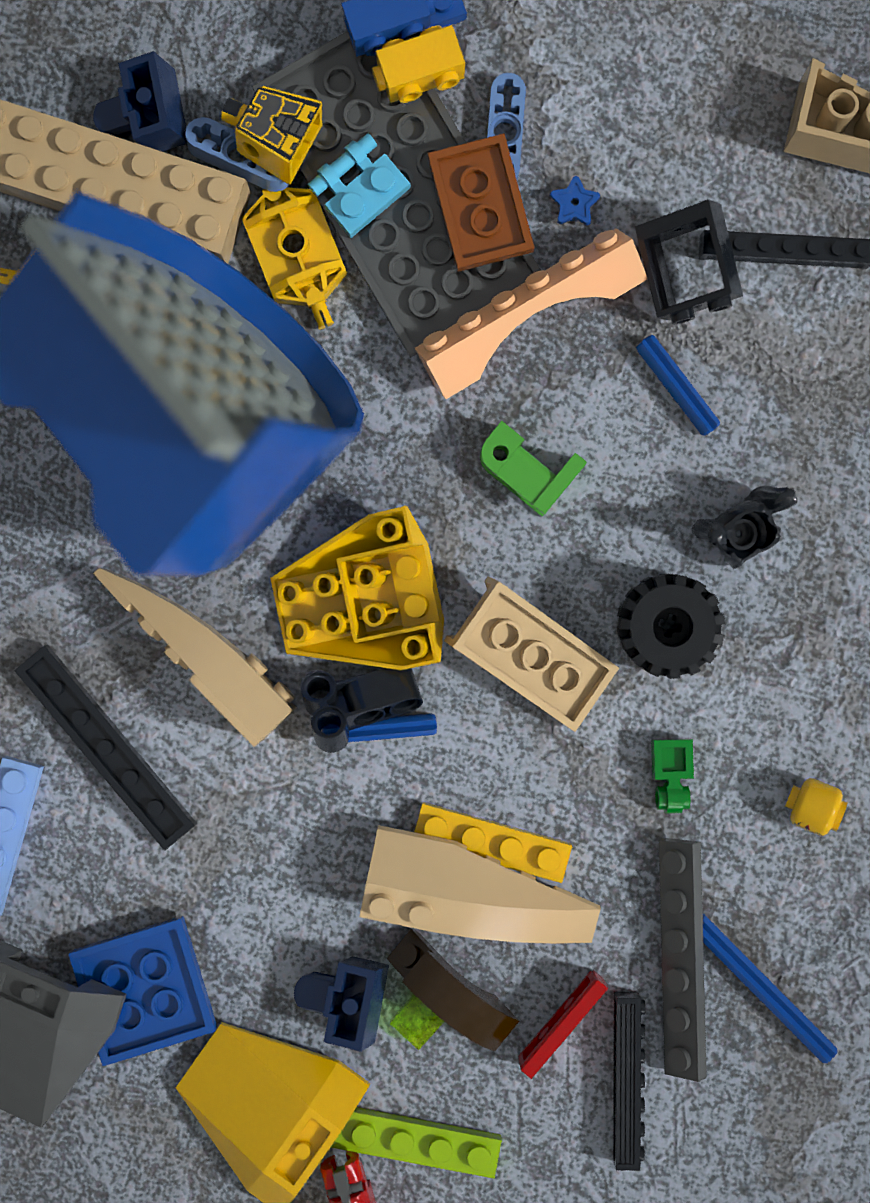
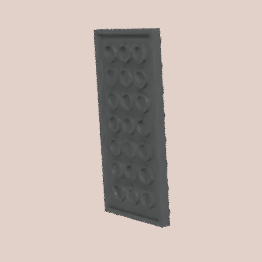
(407, 246)

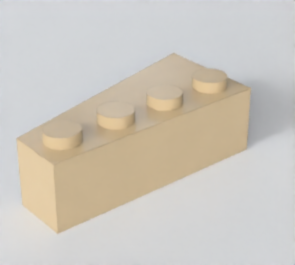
(830, 120)

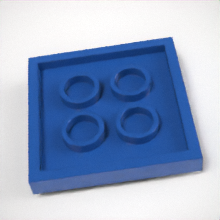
(162, 986)

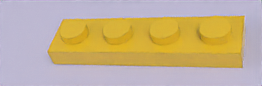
(511, 846)

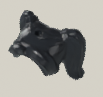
(752, 519)

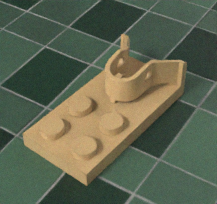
(533, 655)

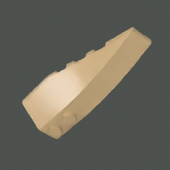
(220, 669)
(454, 892)

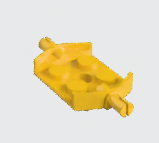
(302, 276)

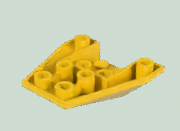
(364, 596)
(269, 1107)

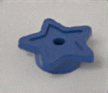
(567, 210)

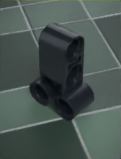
(357, 702)

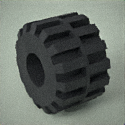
(681, 649)

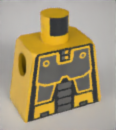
(275, 129)

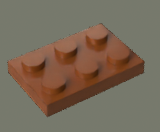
(481, 202)

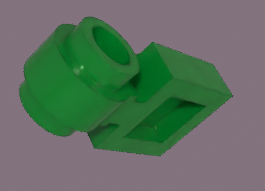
(672, 761)

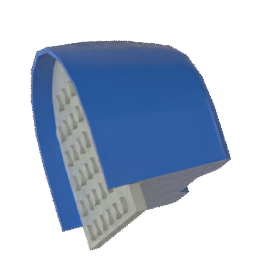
(168, 386)

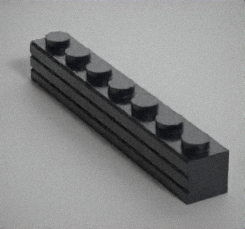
(791, 249)
(628, 1081)

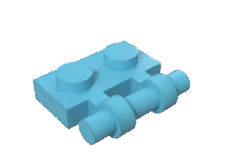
(367, 194)

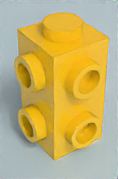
(419, 64)

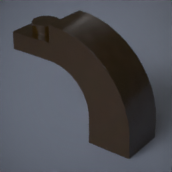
(450, 995)

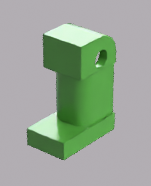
(523, 472)

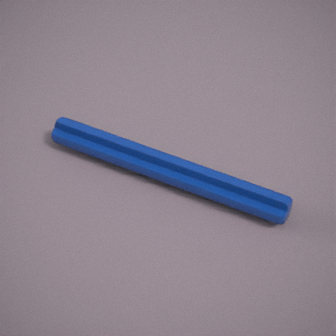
(767, 993)

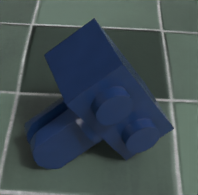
(146, 105)
(348, 1000)

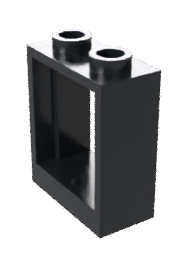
(673, 225)

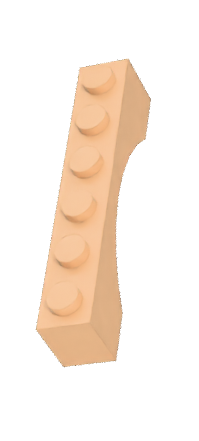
(462, 351)

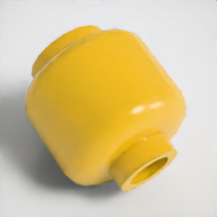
(816, 806)

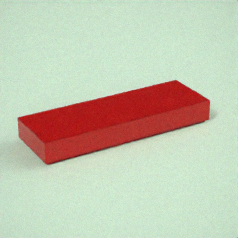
(562, 1023)

